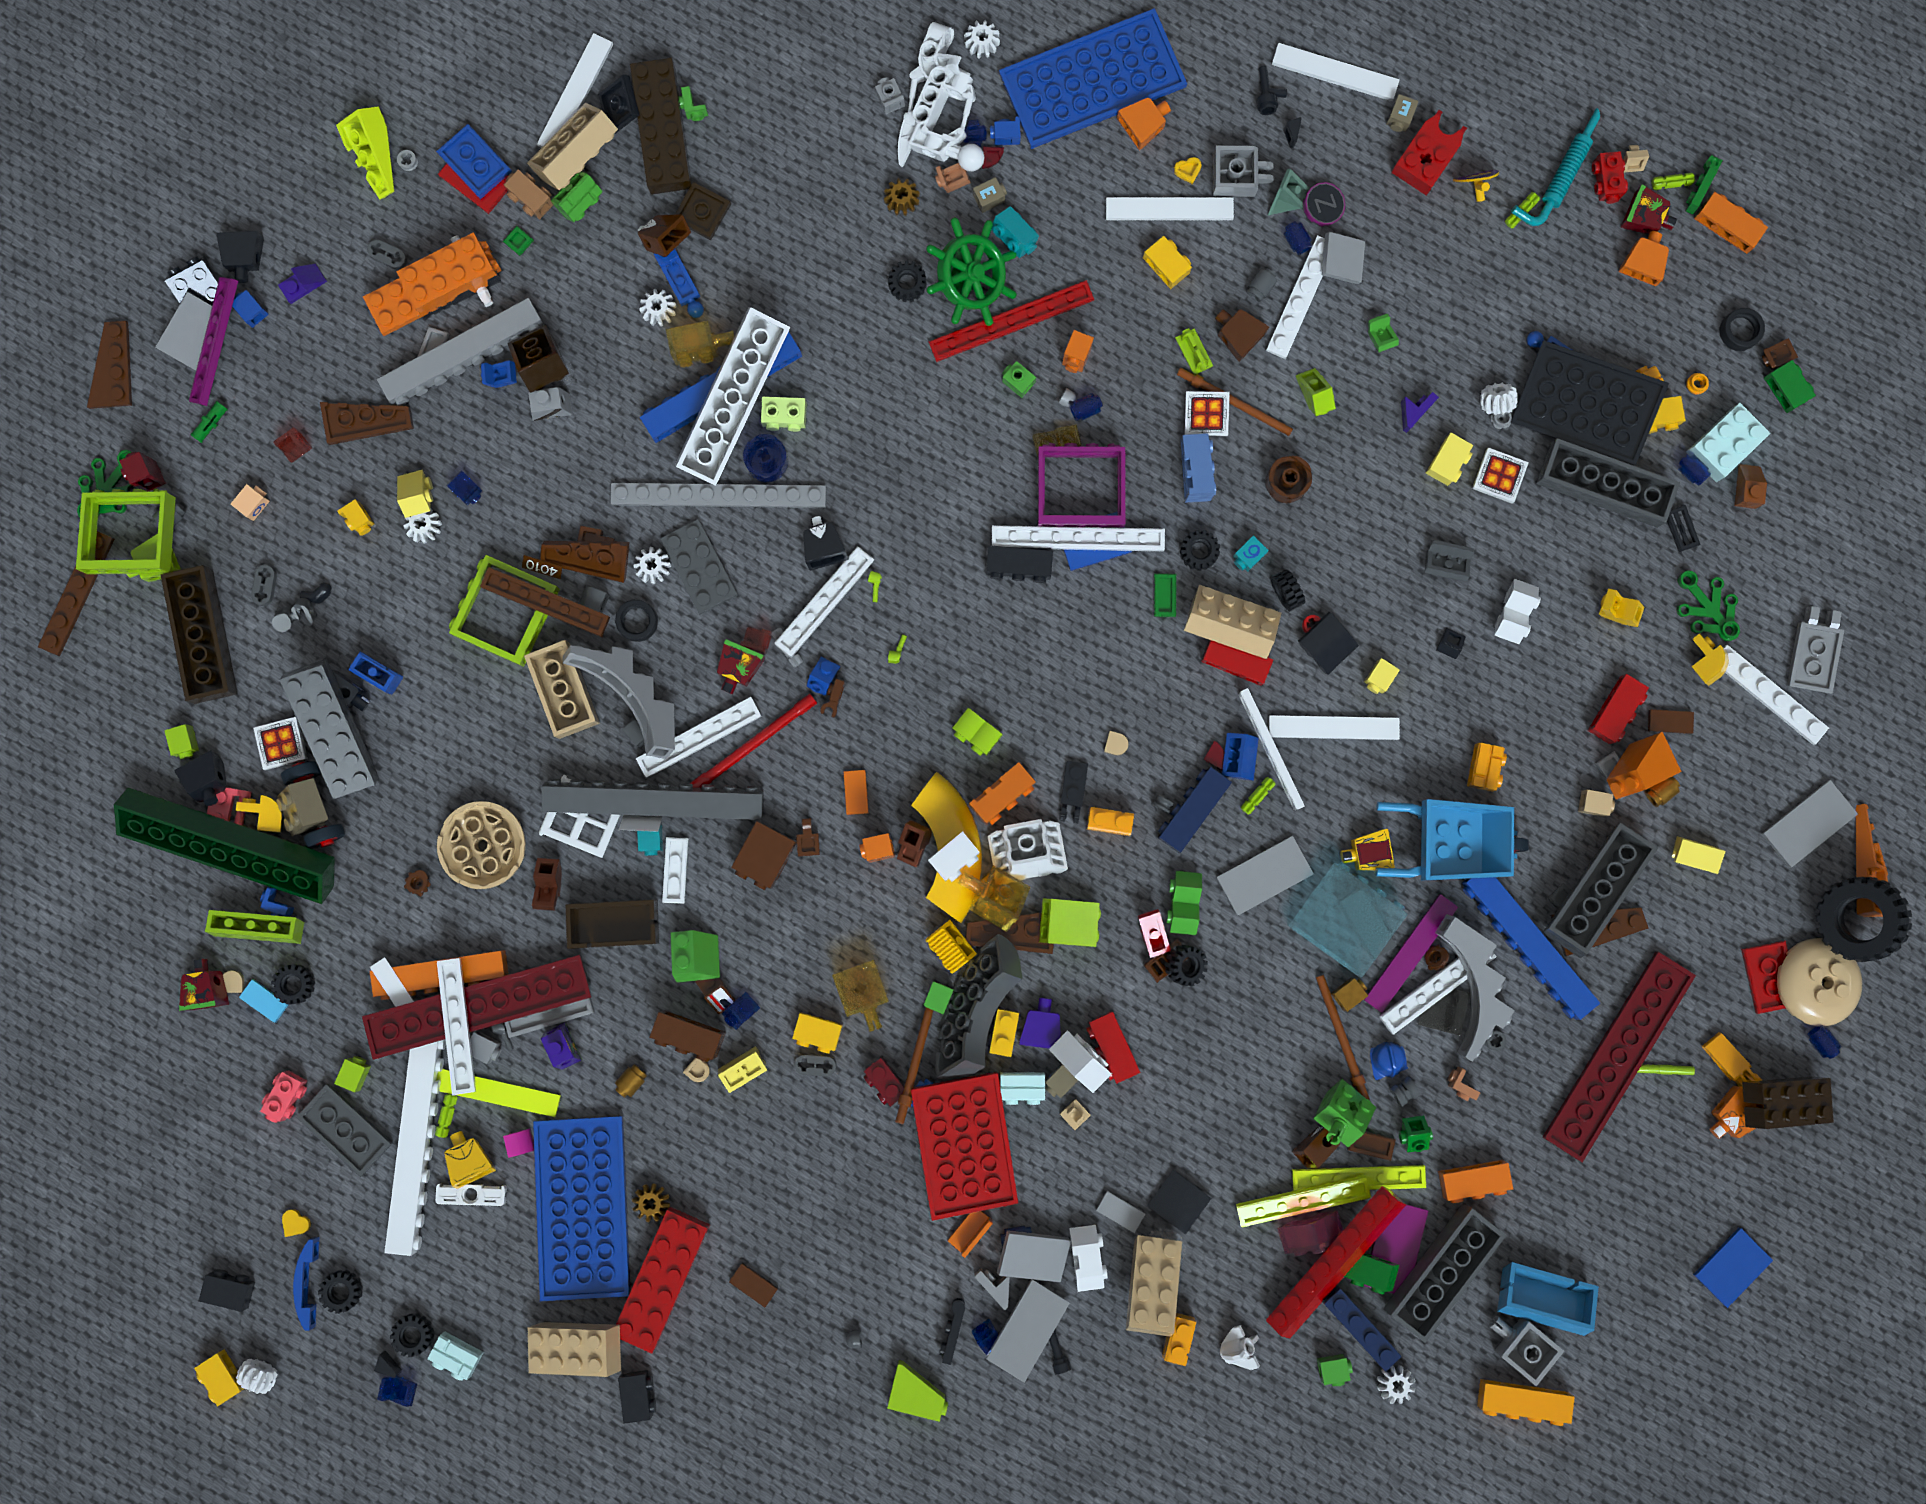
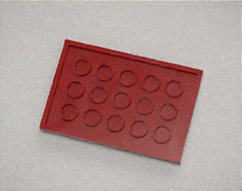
(964, 1146)

